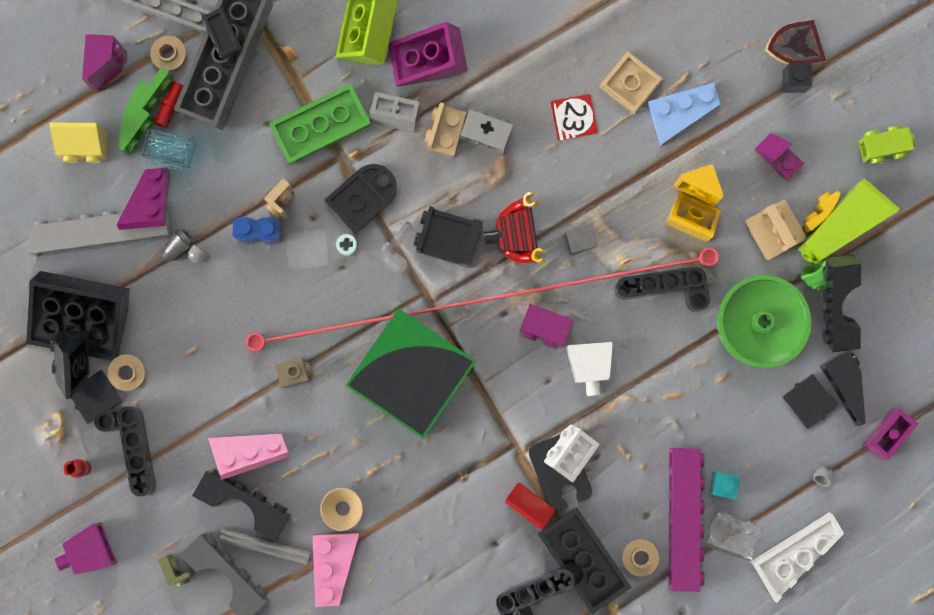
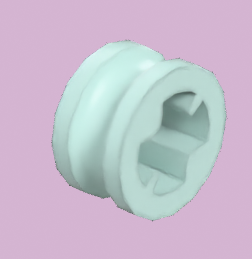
(351, 250)

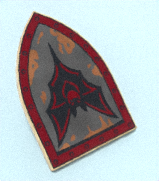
(797, 44)

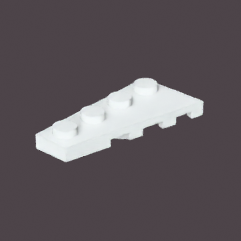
(791, 558)

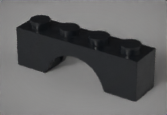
(841, 277)
(268, 518)

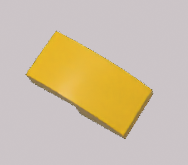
(826, 205)

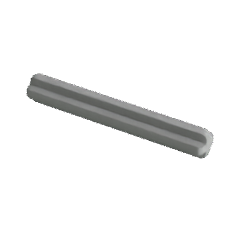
(264, 546)

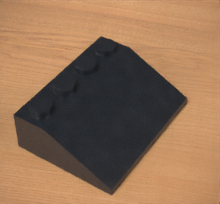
(77, 305)

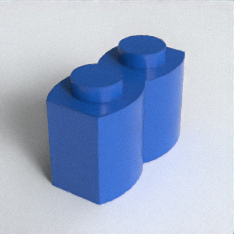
(252, 231)

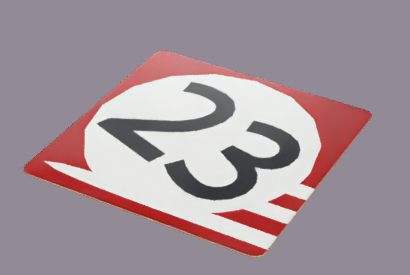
(574, 117)

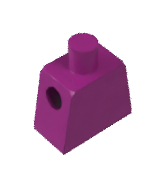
(87, 551)

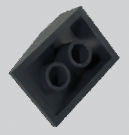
(70, 360)

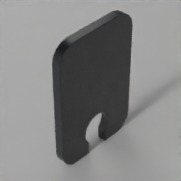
(553, 481)

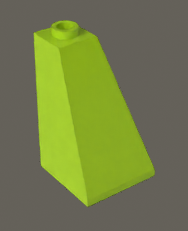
(852, 216)

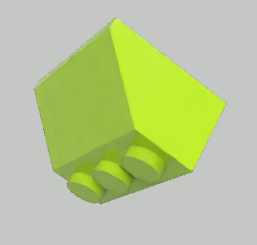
(366, 31)

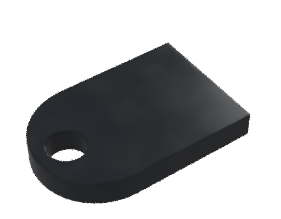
(361, 197)

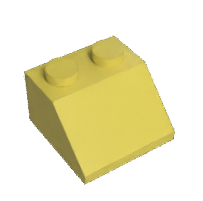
(79, 142)

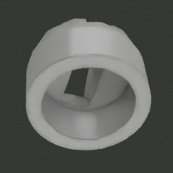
(197, 254)
(823, 476)

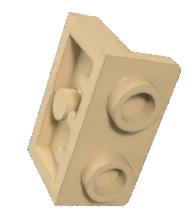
(445, 130)
(279, 195)

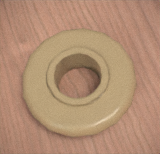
(168, 63)
(114, 375)
(630, 551)

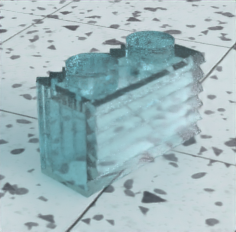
(168, 149)

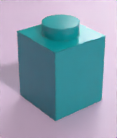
(724, 485)

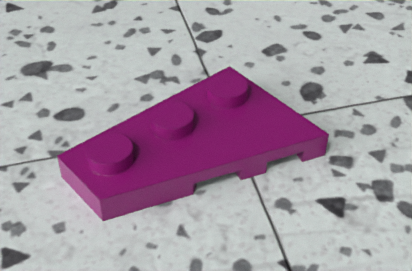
(148, 202)

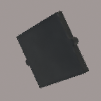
(95, 396)
(810, 401)

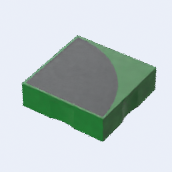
(410, 373)

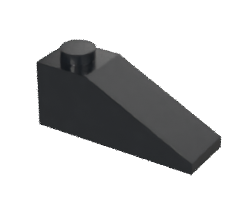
(846, 381)

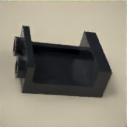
(448, 237)

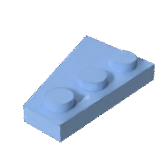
(680, 110)

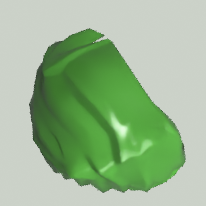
(814, 275)

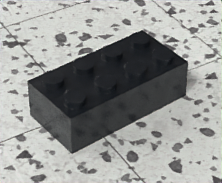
(574, 541)

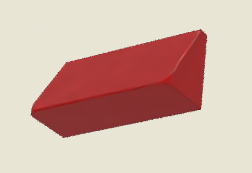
(530, 505)

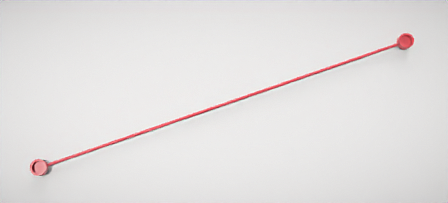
(707, 257)

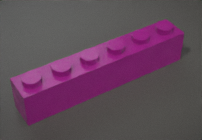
(685, 519)

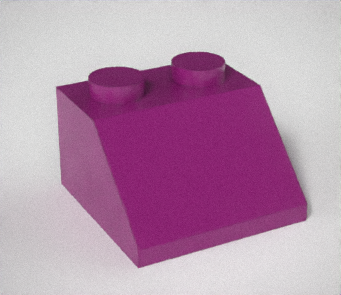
(102, 60)

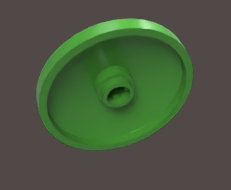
(764, 321)

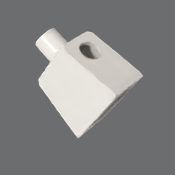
(590, 364)

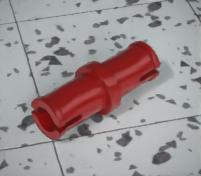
(168, 105)
(77, 468)

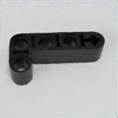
(661, 287)
(130, 452)
(539, 589)

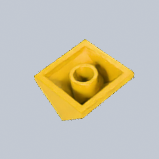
(701, 185)
(693, 217)

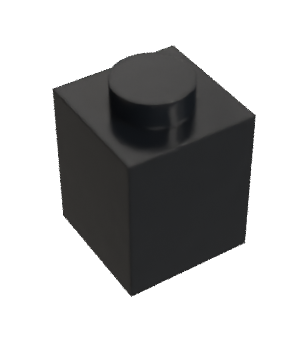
(797, 77)

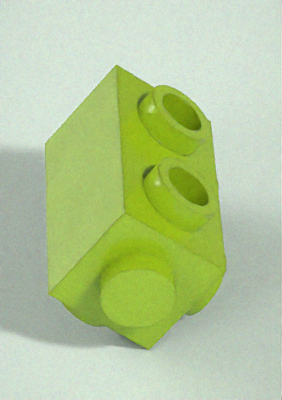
(894, 143)

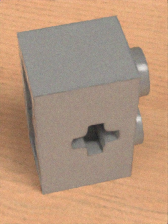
(495, 140)

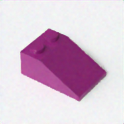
(428, 55)

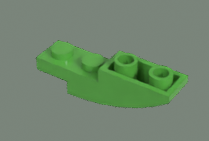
(136, 115)

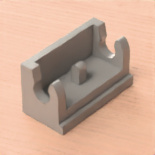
(394, 112)

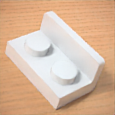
(571, 452)

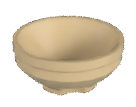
(329, 512)

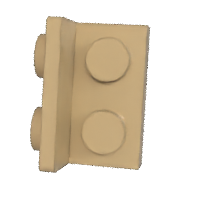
(775, 229)

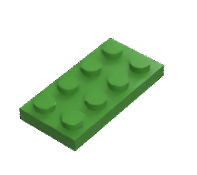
(320, 124)

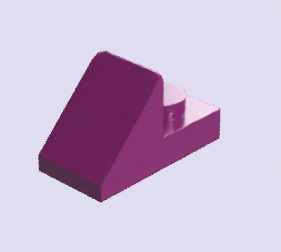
(779, 156)

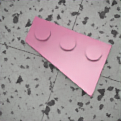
(246, 453)
(331, 566)

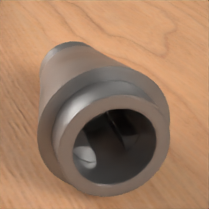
(177, 244)

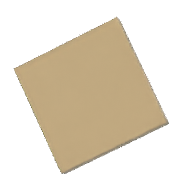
(631, 82)

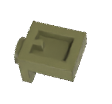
(171, 568)

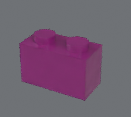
(545, 326)
(890, 434)

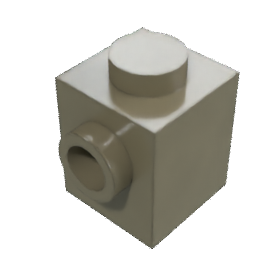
(293, 372)

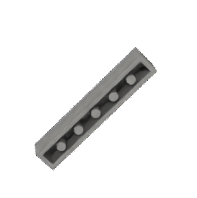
(89, 233)

